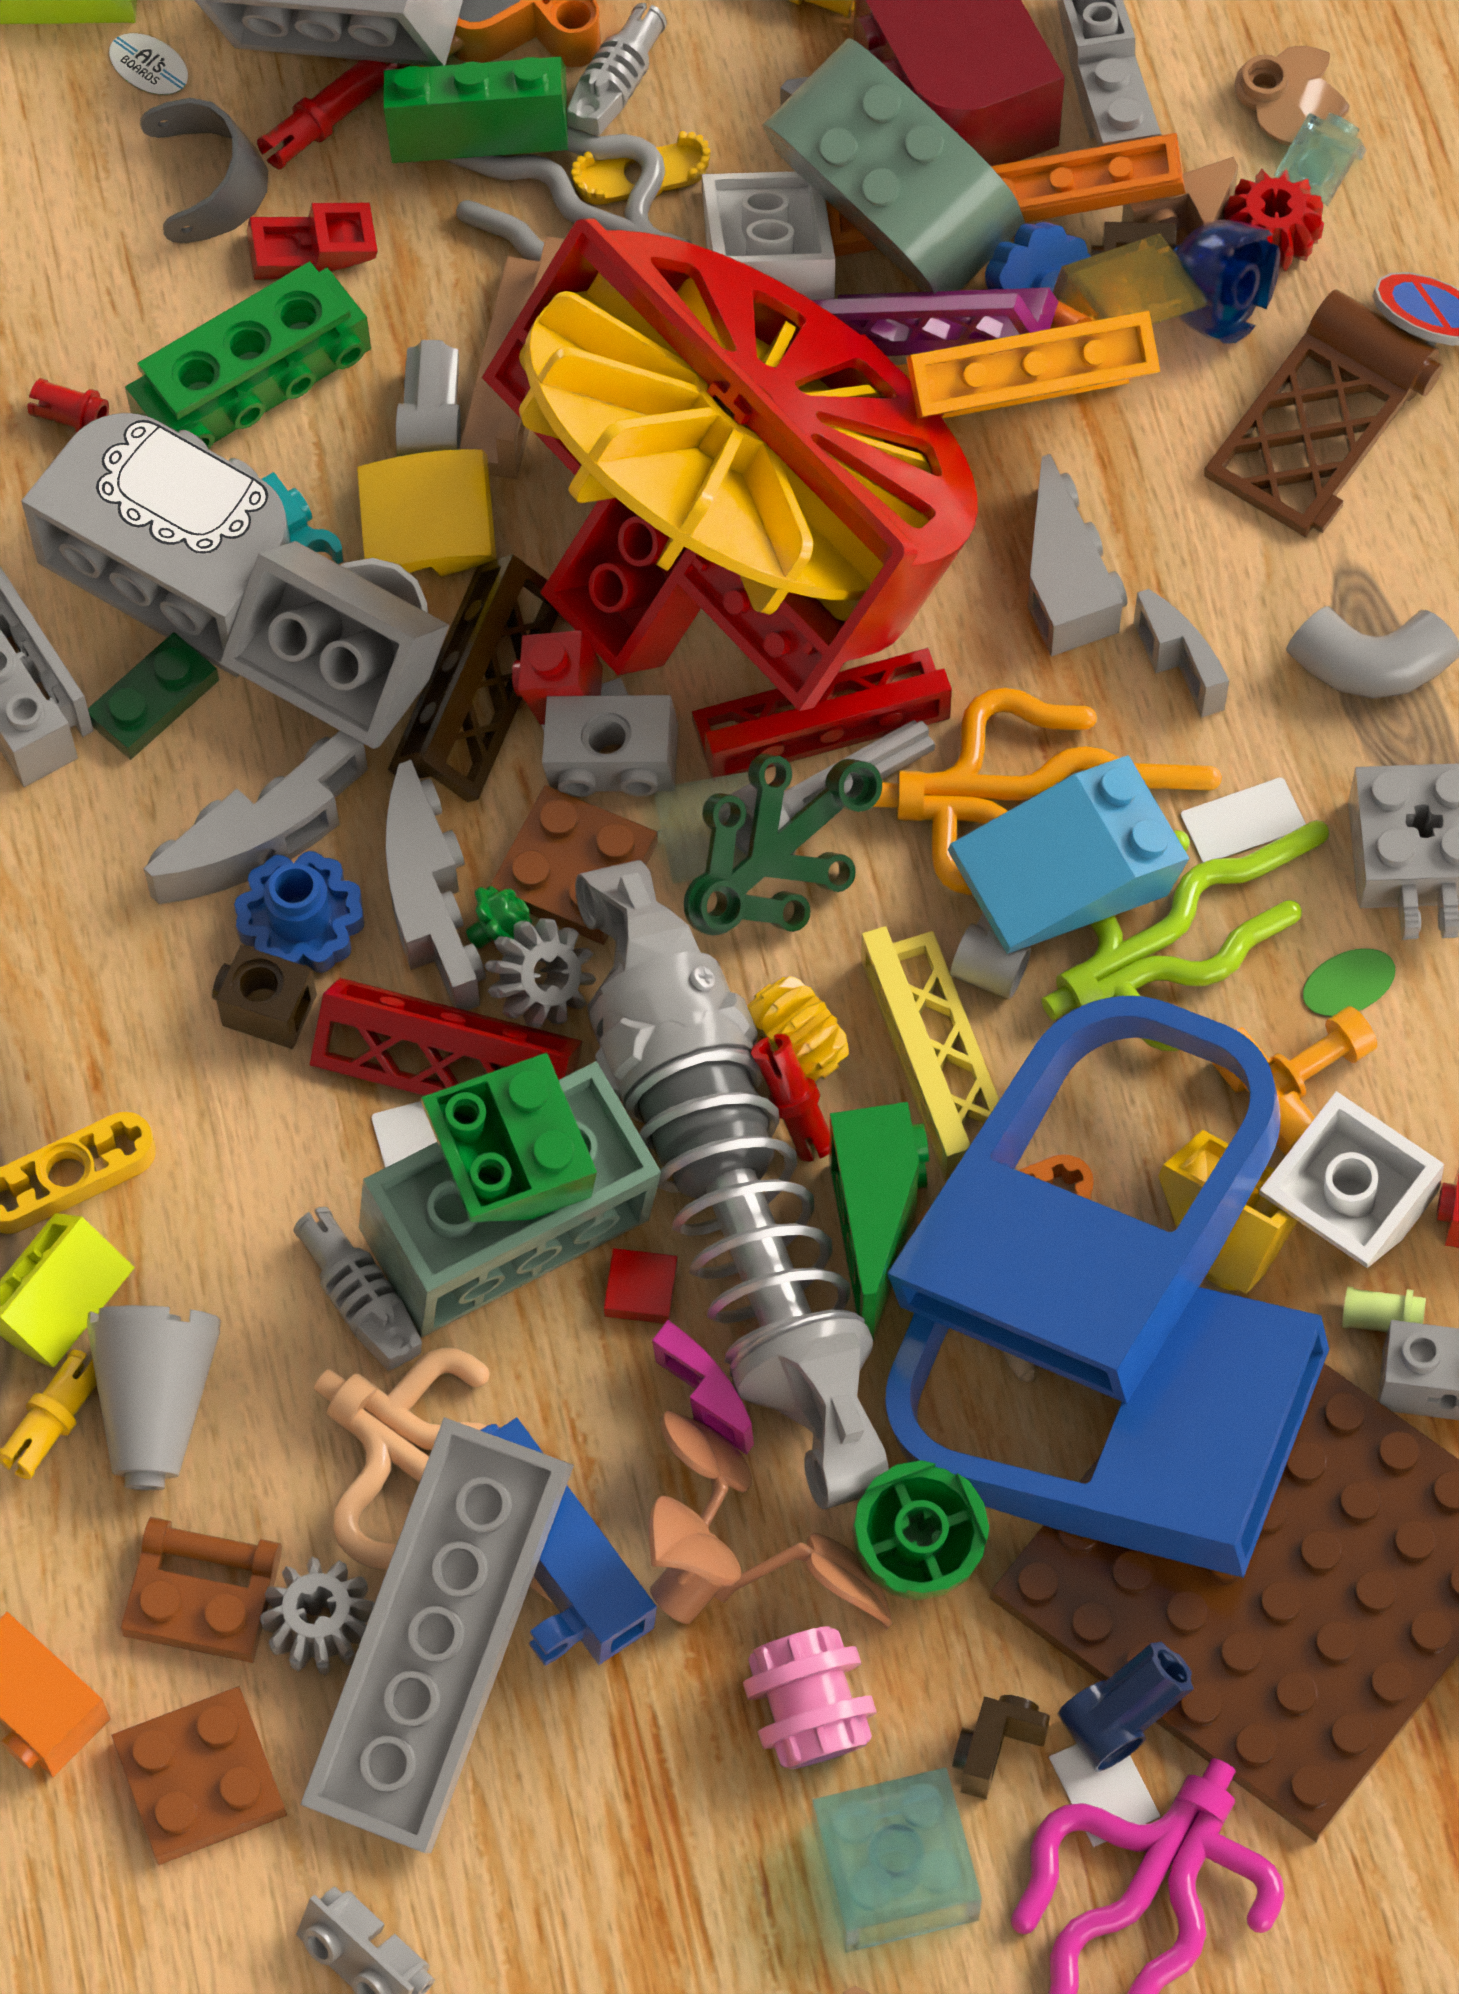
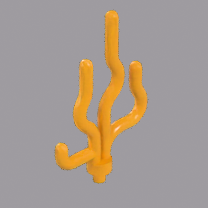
(967, 796)

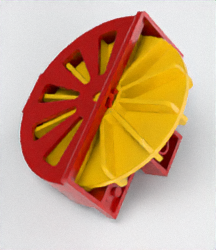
(734, 459)

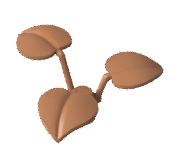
(704, 1566)

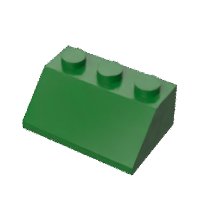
(476, 109)

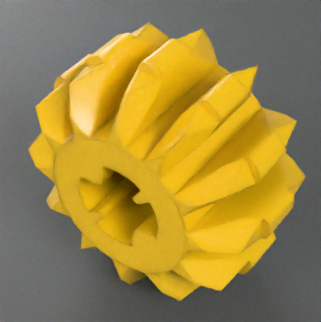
(796, 1011)

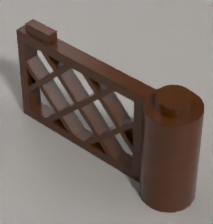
(1375, 360)

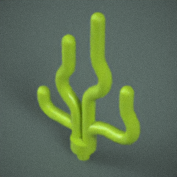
(1125, 965)

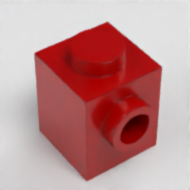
(556, 667)

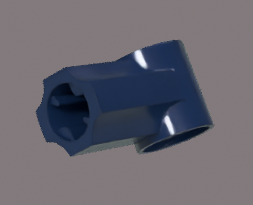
(1114, 1713)

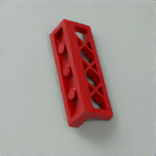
(832, 722)
(433, 1028)

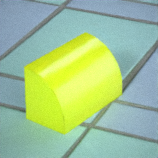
(56, 1286)

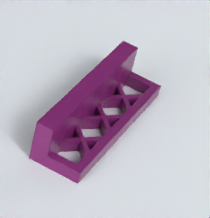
(930, 322)

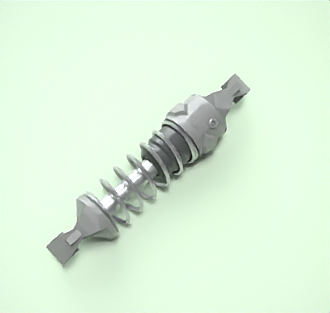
(685, 1069)

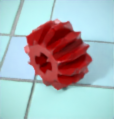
(1281, 208)

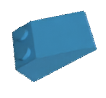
(1071, 856)

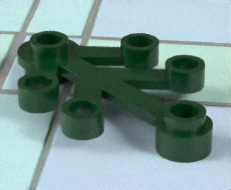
(772, 848)

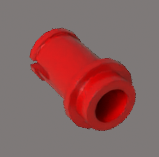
(66, 405)

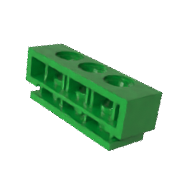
(252, 356)

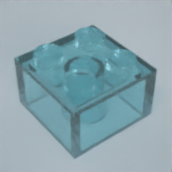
(896, 1859)

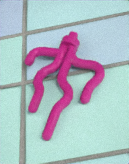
(1181, 1836)

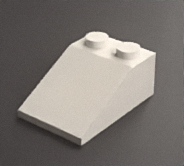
(773, 226)

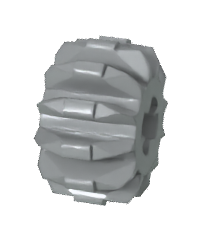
(517, 972)
(309, 1595)

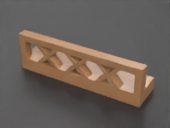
(490, 421)

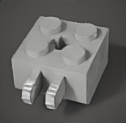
(1407, 842)

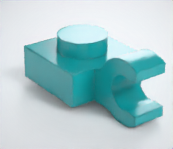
(298, 515)

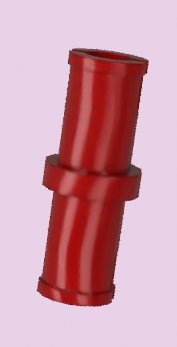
(793, 1096)

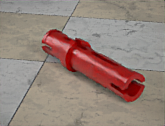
(314, 117)

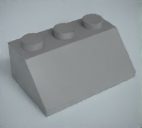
(332, 642)

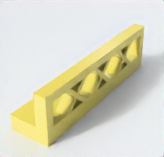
(918, 1054)

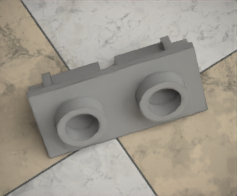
(339, 1935)

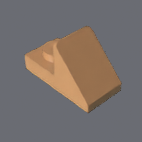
(1204, 199)

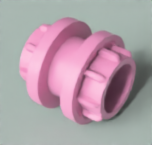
(809, 1697)

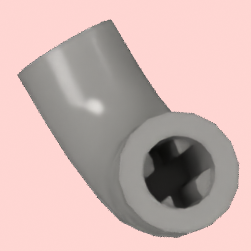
(1373, 664)

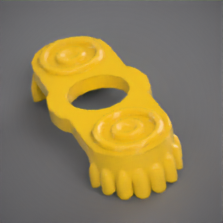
(605, 180)

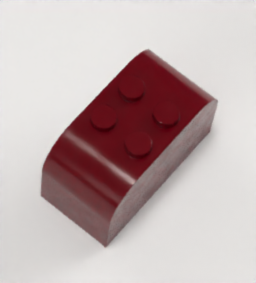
(974, 67)

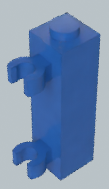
(584, 1580)

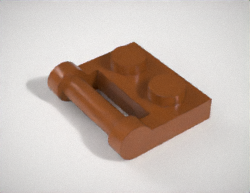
(194, 1610)

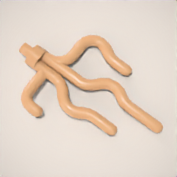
(387, 1435)

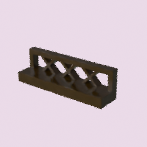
(459, 672)

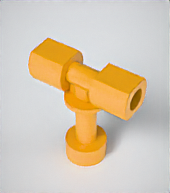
(1347, 1037)

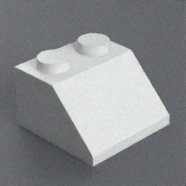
(1354, 1181)

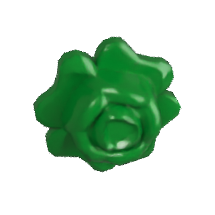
(496, 915)

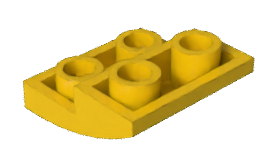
(428, 510)

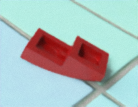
(329, 237)

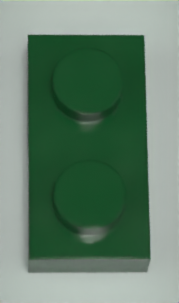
(152, 695)

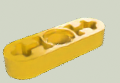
(93, 1182)

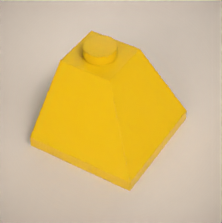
(1257, 1232)

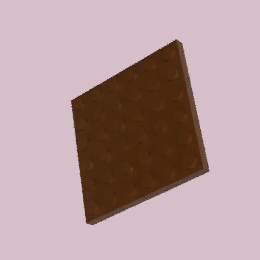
(1324, 1638)

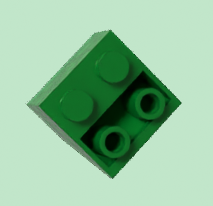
(512, 1143)

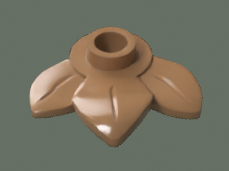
(1293, 90)

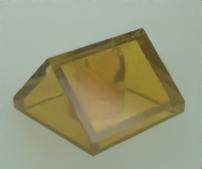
(1130, 281)

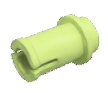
(1376, 1309)

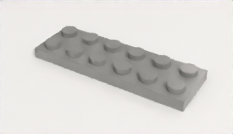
(437, 1635)

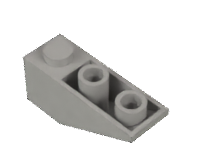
(1068, 584)

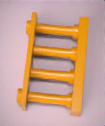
(1032, 366)

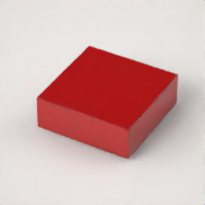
(640, 1286)

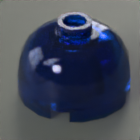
(1235, 273)

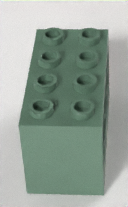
(456, 1266)

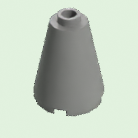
(150, 1386)

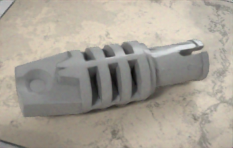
(615, 71)
(360, 1291)

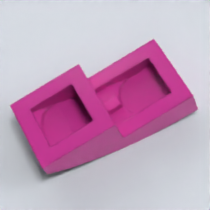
(714, 1396)

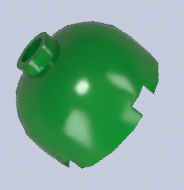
(920, 1530)

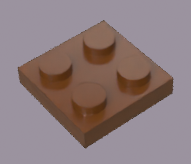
(560, 842)
(199, 1775)

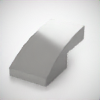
(1176, 642)

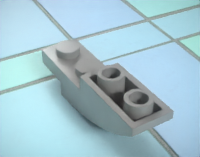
(1107, 71)
(239, 835)
(423, 885)

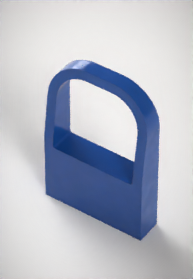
(1056, 1270)
(1188, 1452)

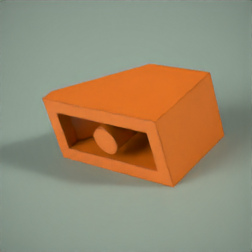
(43, 1702)

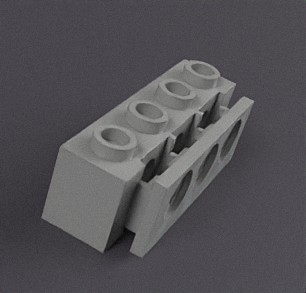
(33, 729)

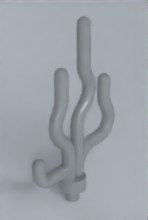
(563, 191)

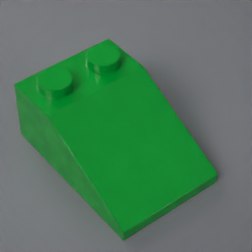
(875, 1180)

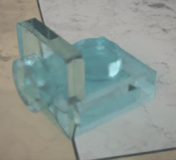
(1322, 154)

